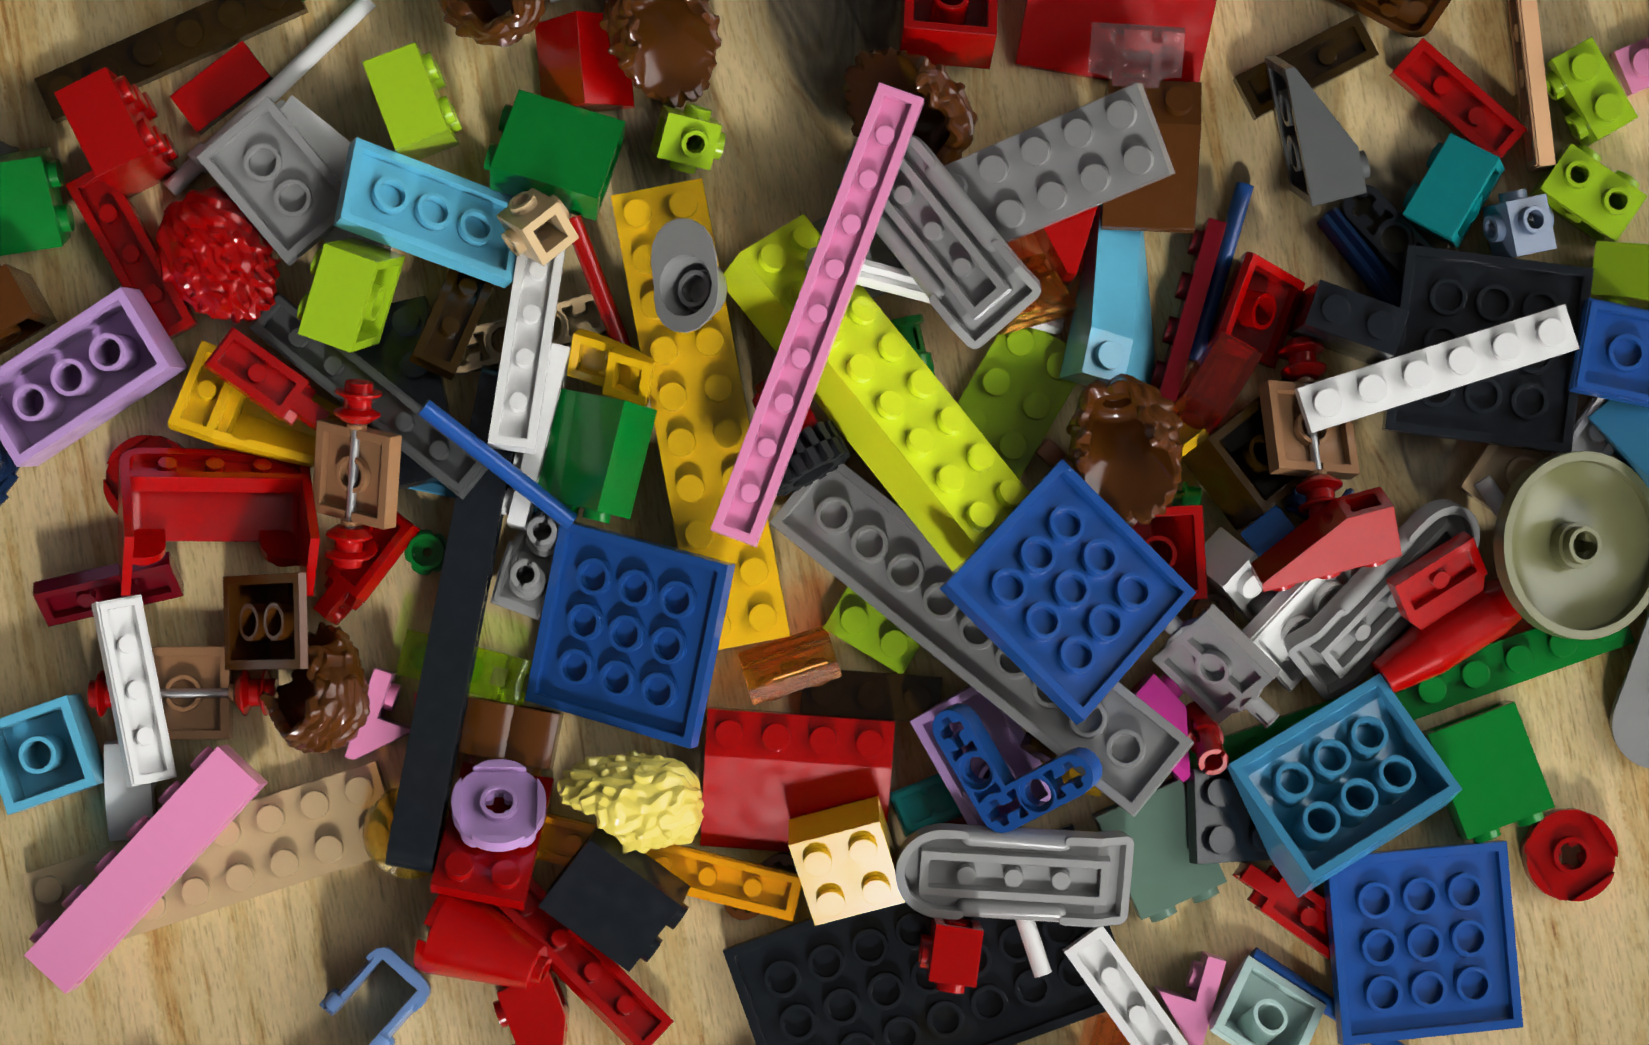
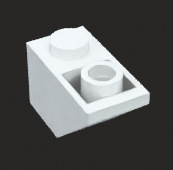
(1231, 574)

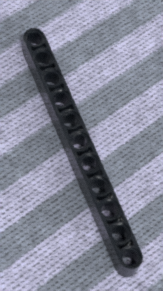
(449, 657)

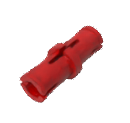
(1207, 740)

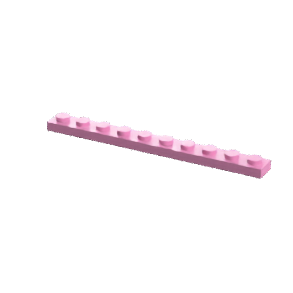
(817, 315)

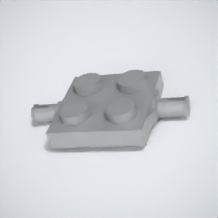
(1218, 666)

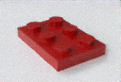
(484, 874)

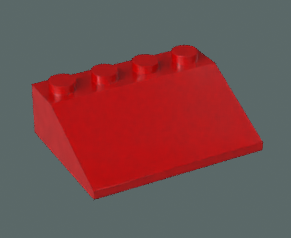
(1058, 32)
(787, 766)

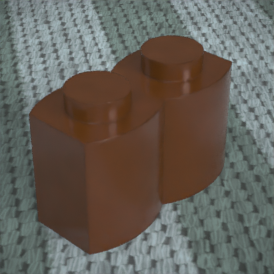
(511, 733)

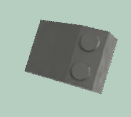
(1317, 150)

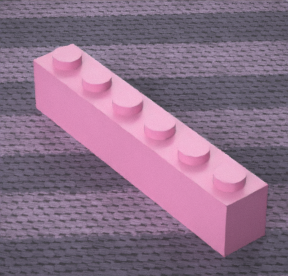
(145, 868)

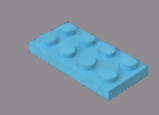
(424, 212)

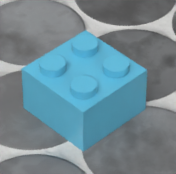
(47, 754)

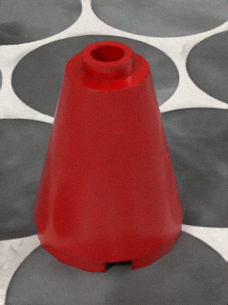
(479, 945)

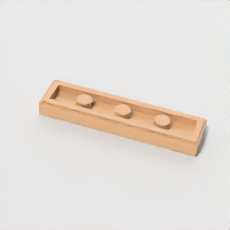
(1531, 84)

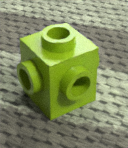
(677, 126)

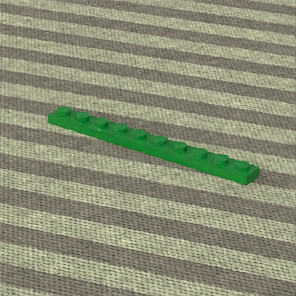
(1484, 672)

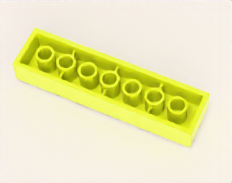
(885, 402)

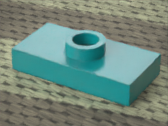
(923, 804)

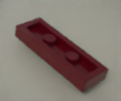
(71, 595)

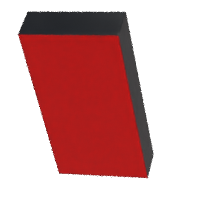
(221, 87)

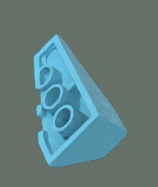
(1113, 315)

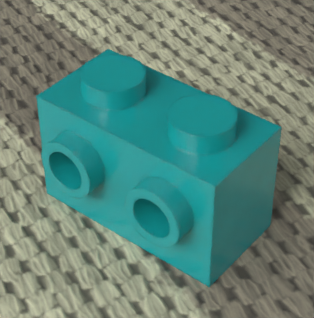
(1452, 190)

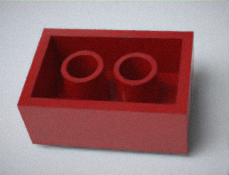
(118, 131)

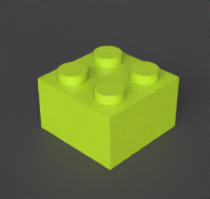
(411, 103)
(349, 294)

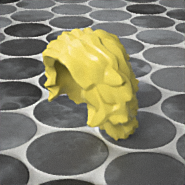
(637, 798)

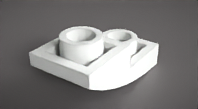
(123, 804)

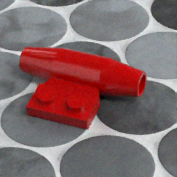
(1449, 613)

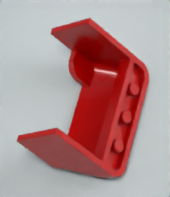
(214, 499)

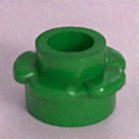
(1188, 496)
(414, 552)

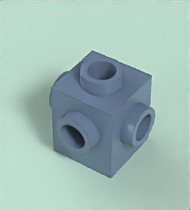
(1519, 224)

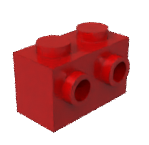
(952, 953)

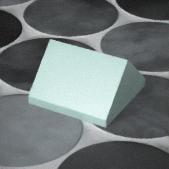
(1264, 1009)

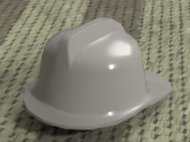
(686, 276)

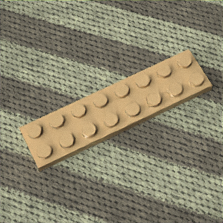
(262, 850)

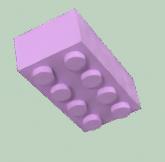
(83, 376)

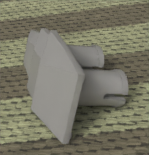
(527, 568)

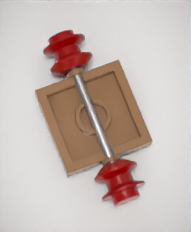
(1291, 451)
(355, 473)
(196, 692)

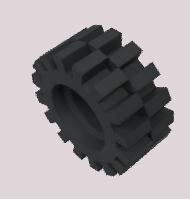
(814, 455)

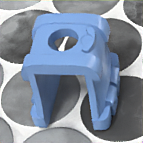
(337, 998)

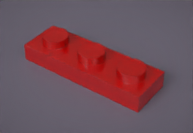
(1457, 100)

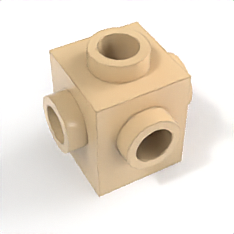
(537, 226)

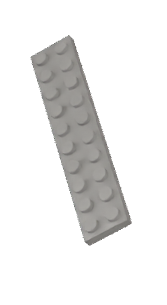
(899, 573)

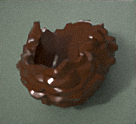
(493, 20)
(664, 46)
(946, 116)
(1127, 446)
(327, 701)

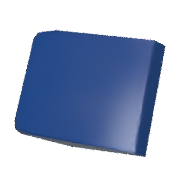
(1267, 530)

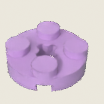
(492, 830)

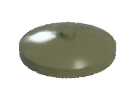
(1575, 545)

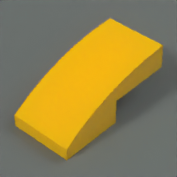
(611, 364)

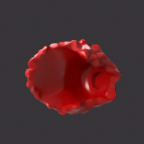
(216, 257)

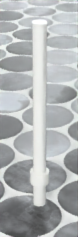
(277, 86)

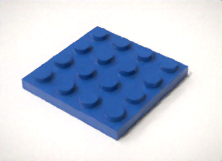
(1068, 591)
(630, 633)
(1423, 944)

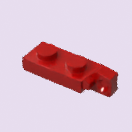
(265, 380)
(353, 586)
(1300, 916)

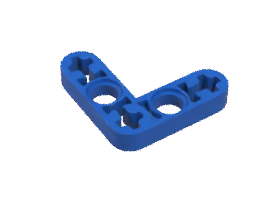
(1001, 785)

